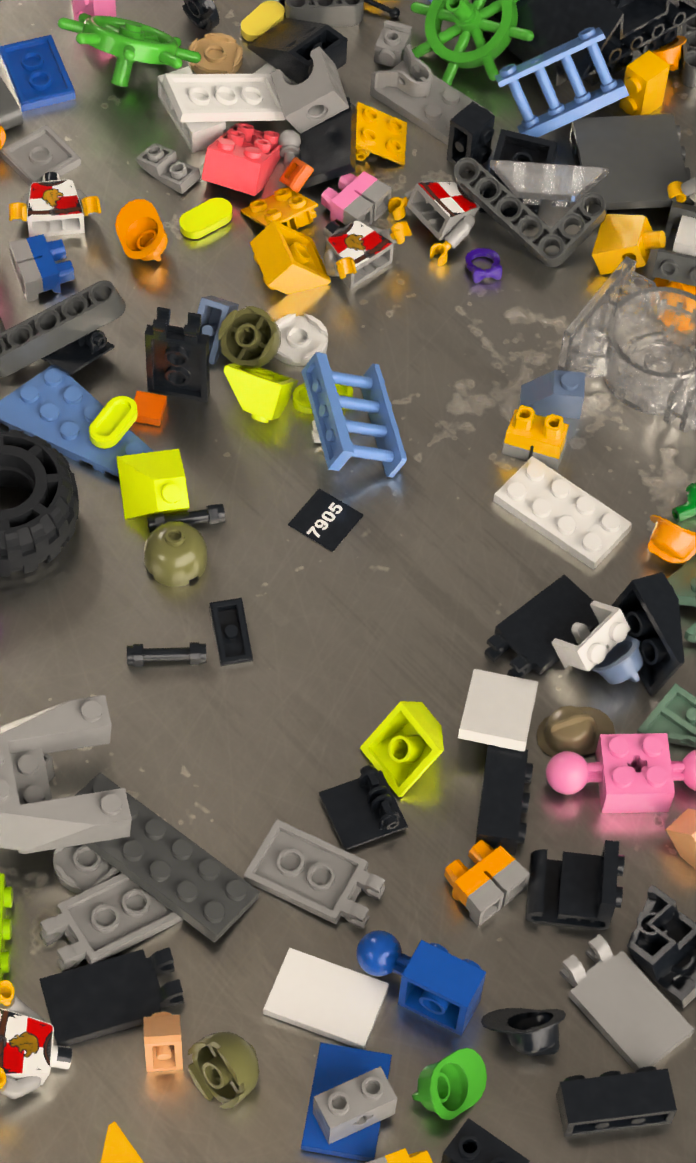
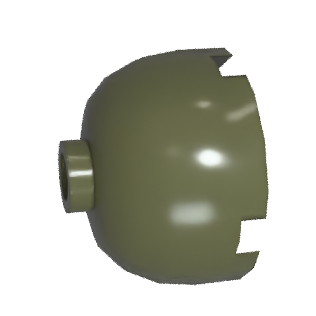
(249, 337)
(175, 553)
(224, 1068)

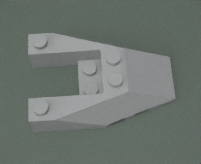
(27, 812)

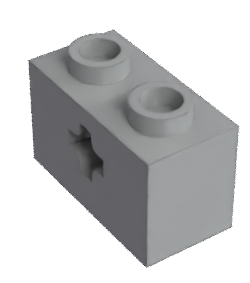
(354, 1105)

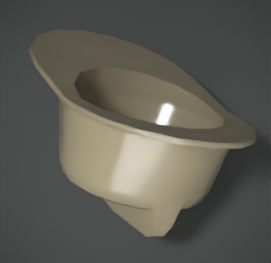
(573, 730)

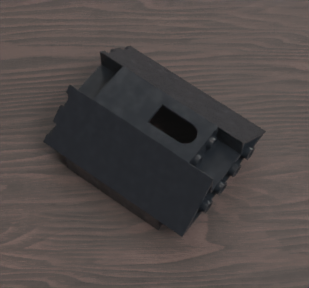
(628, 26)

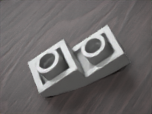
(166, 168)

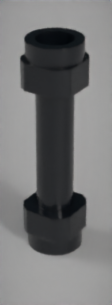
(212, 514)
(138, 654)

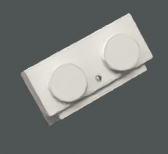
(595, 645)

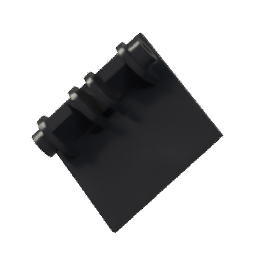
(80, 352)
(363, 809)

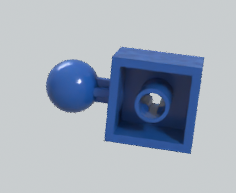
(431, 980)

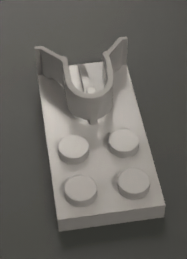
(419, 95)

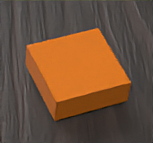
(296, 174)
(150, 407)

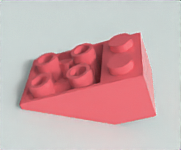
(242, 158)

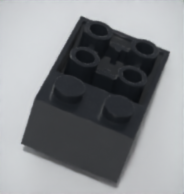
(290, 45)

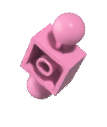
(630, 771)

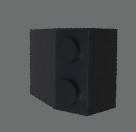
(523, 148)
(655, 621)

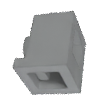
(391, 43)

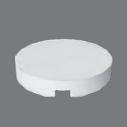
(300, 339)

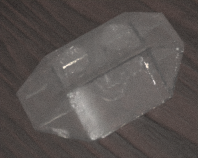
(548, 181)

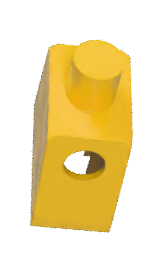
(625, 236)

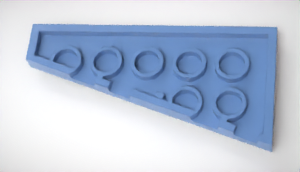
(61, 414)

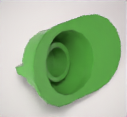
(452, 1083)

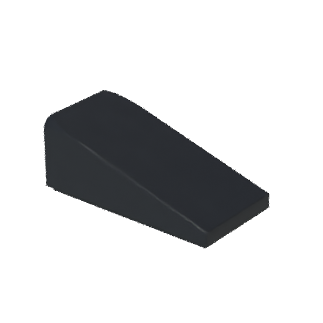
(230, 631)

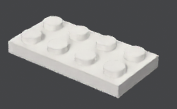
(223, 97)
(562, 512)

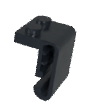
(577, 890)

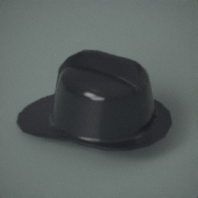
(528, 1030)

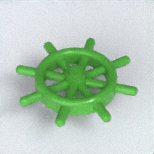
(470, 22)
(129, 43)

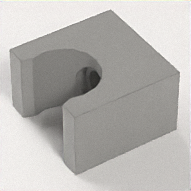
(315, 98)

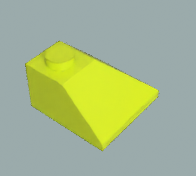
(260, 390)
(152, 483)
(405, 745)

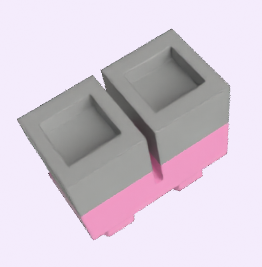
(360, 199)

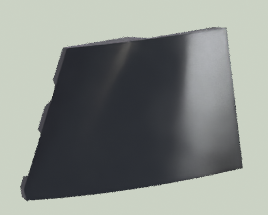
(666, 946)

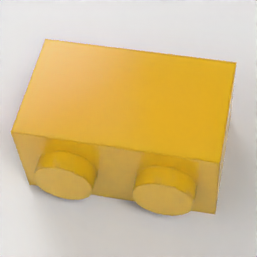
(645, 83)

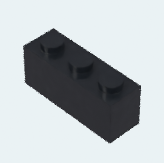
(504, 798)
(615, 1101)

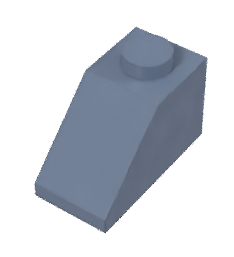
(213, 312)
(555, 393)

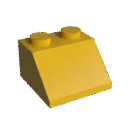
(288, 259)

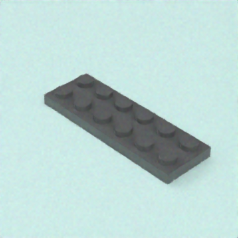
(175, 869)

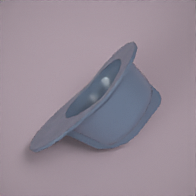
(621, 662)

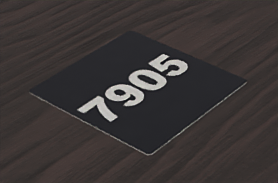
(325, 520)

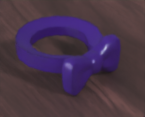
(479, 274)

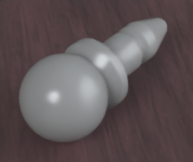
(290, 142)

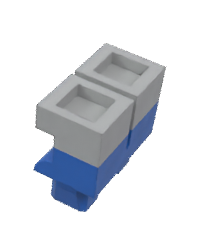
(36, 267)

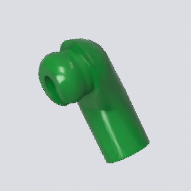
(687, 509)

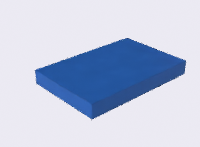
(36, 73)
(333, 1067)

